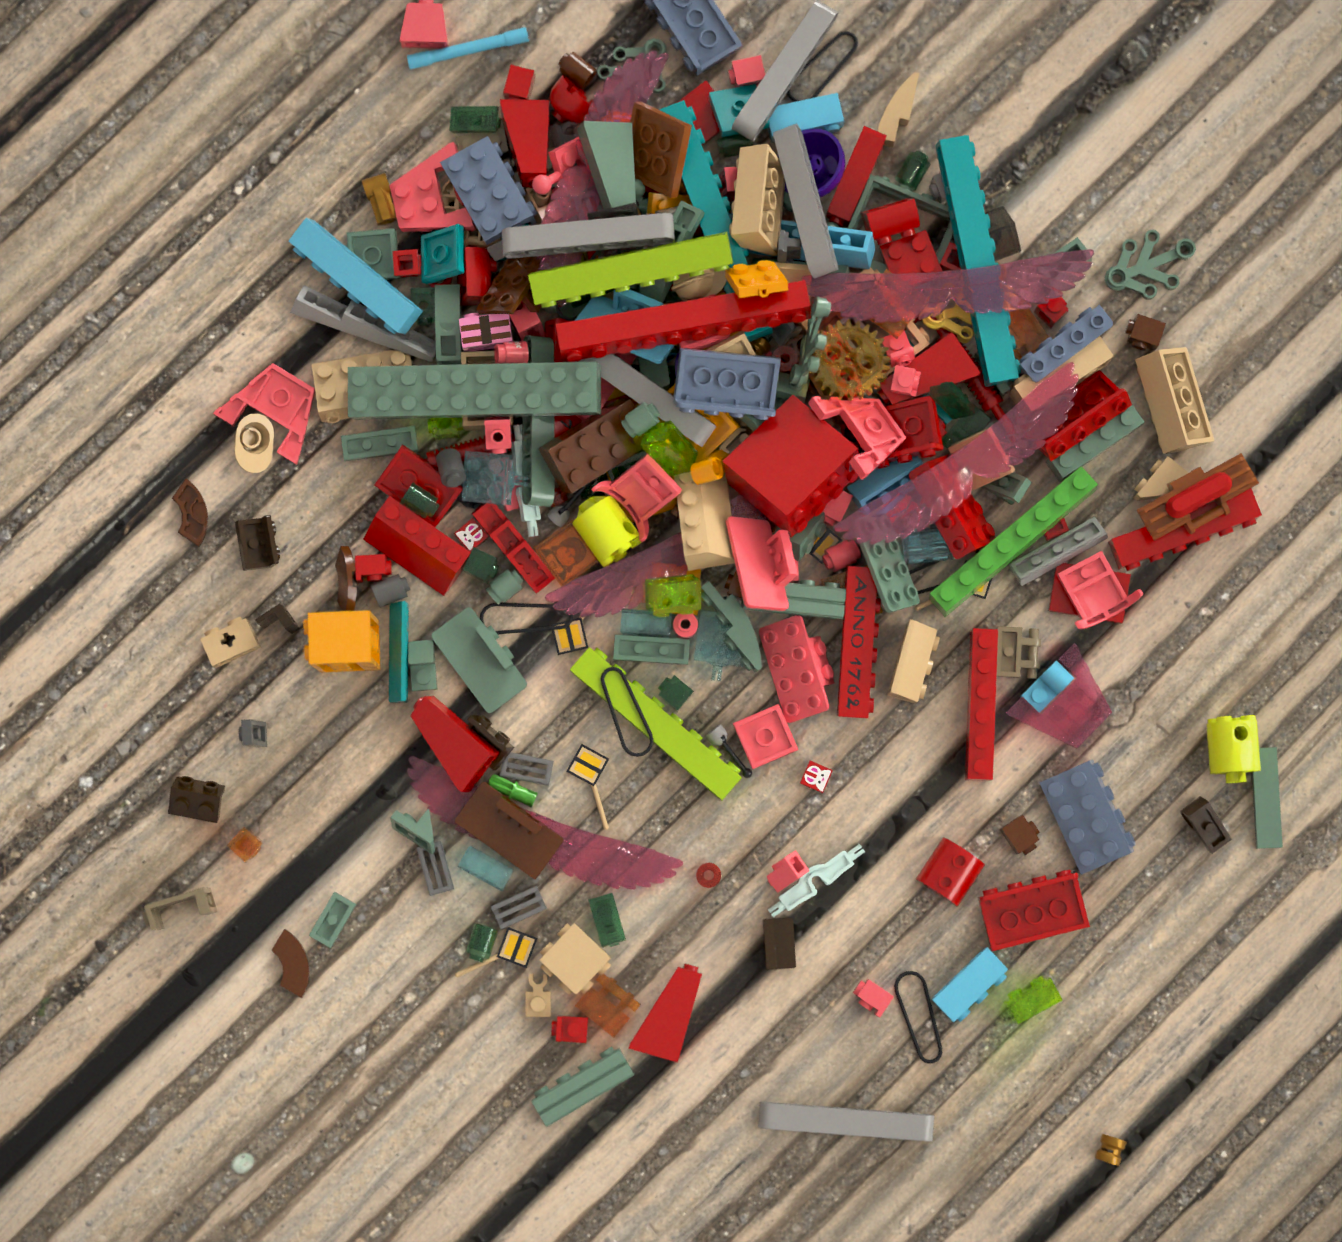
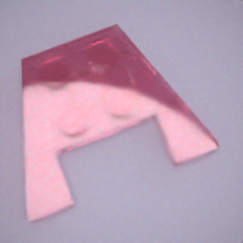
(1074, 712)

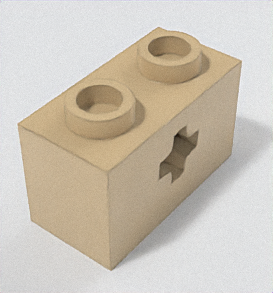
(243, 644)

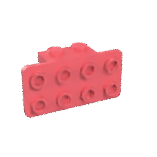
(762, 562)
(797, 668)

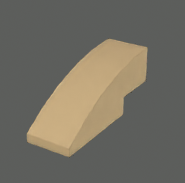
(898, 110)

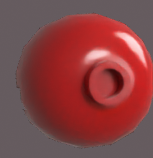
(569, 101)

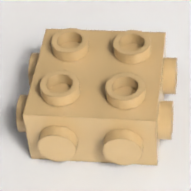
(574, 960)

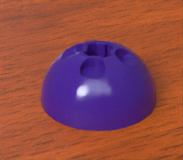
(825, 158)

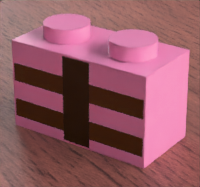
(484, 331)

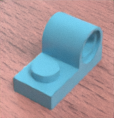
(1048, 686)

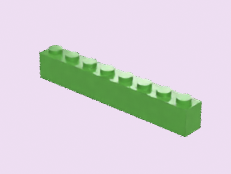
(1013, 541)

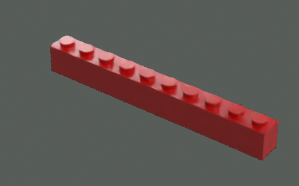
(681, 322)

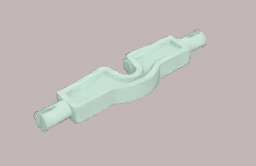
(528, 512)
(805, 889)

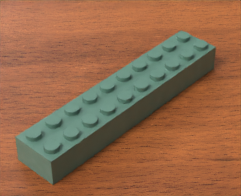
(474, 390)

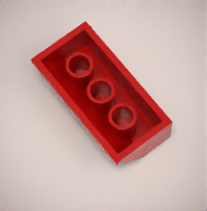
(416, 546)

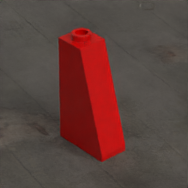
(528, 136)
(856, 176)
(939, 364)
(454, 743)
(668, 1020)

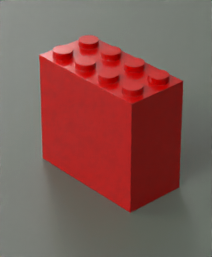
(791, 466)

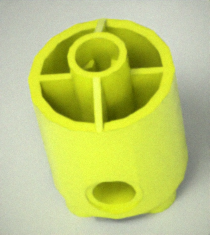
(606, 529)
(1233, 747)

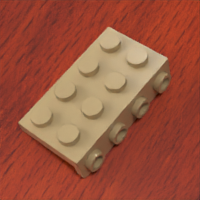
(332, 380)

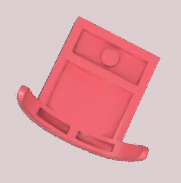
(642, 491)
(1095, 591)

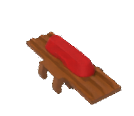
(1195, 491)

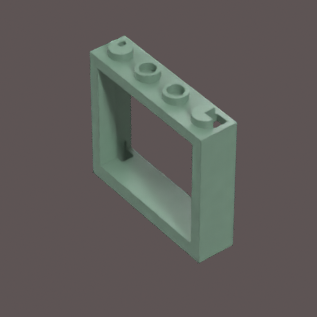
(923, 202)

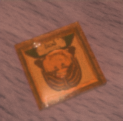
(566, 554)

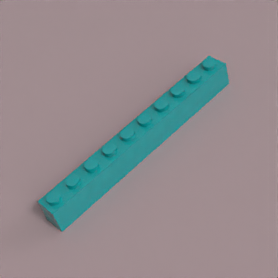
(705, 194)
(974, 251)

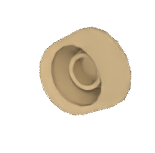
(699, 286)
(254, 443)

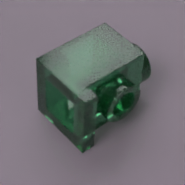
(421, 295)

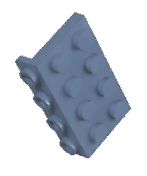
(697, 31)
(488, 189)
(1066, 343)
(726, 383)
(1088, 816)

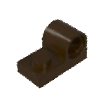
(1206, 823)

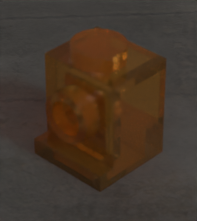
(245, 844)

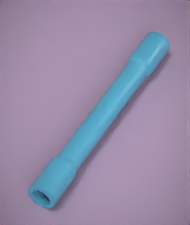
(506, 39)

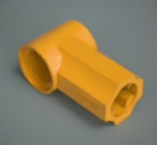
(709, 468)

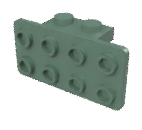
(890, 575)
(480, 659)

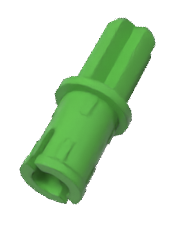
(513, 790)

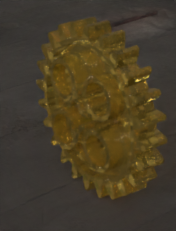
(868, 349)

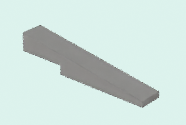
(356, 321)

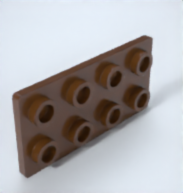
(511, 288)
(509, 830)

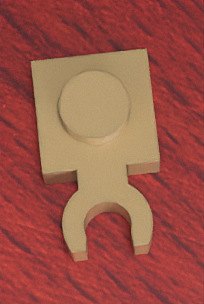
(539, 1001)

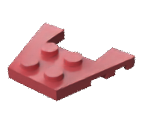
(419, 197)
(280, 399)
(870, 426)

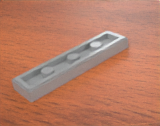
(1058, 551)

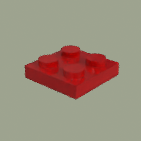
(910, 255)

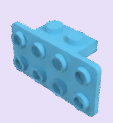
(623, 302)

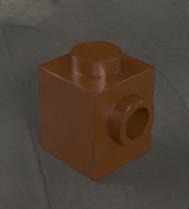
(1144, 332)
(1021, 835)

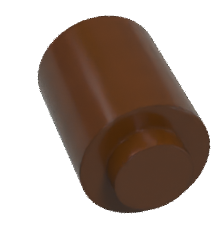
(577, 69)

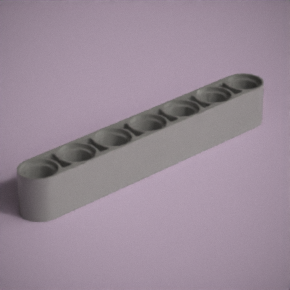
(784, 70)
(805, 201)
(588, 235)
(645, 390)
(846, 1121)

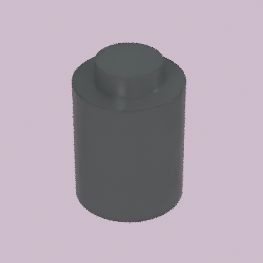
(450, 468)
(390, 590)

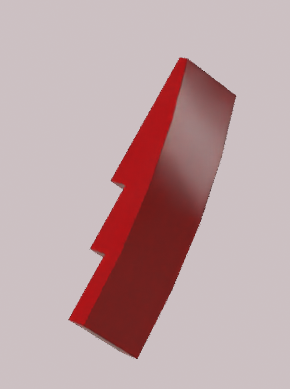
(513, 546)

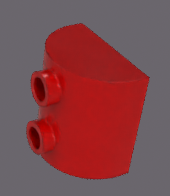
(892, 219)
(476, 276)
(950, 871)

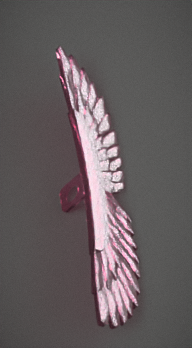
(577, 189)
(977, 289)
(947, 483)
(624, 581)
(581, 852)

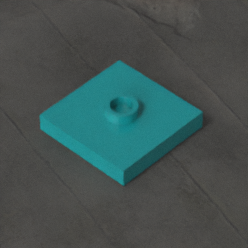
(727, 106)
(442, 254)

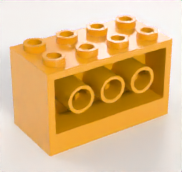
(343, 641)

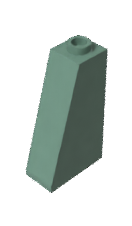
(610, 160)

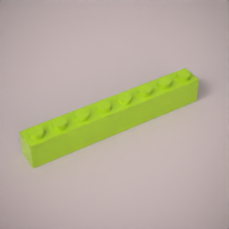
(631, 268)
(667, 731)

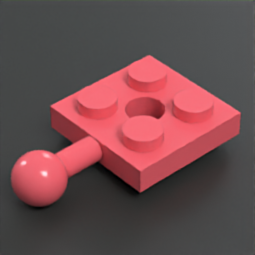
(561, 159)

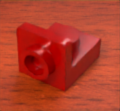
(570, 1029)

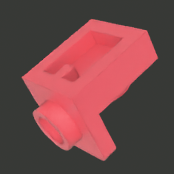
(899, 351)

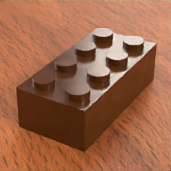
(591, 447)

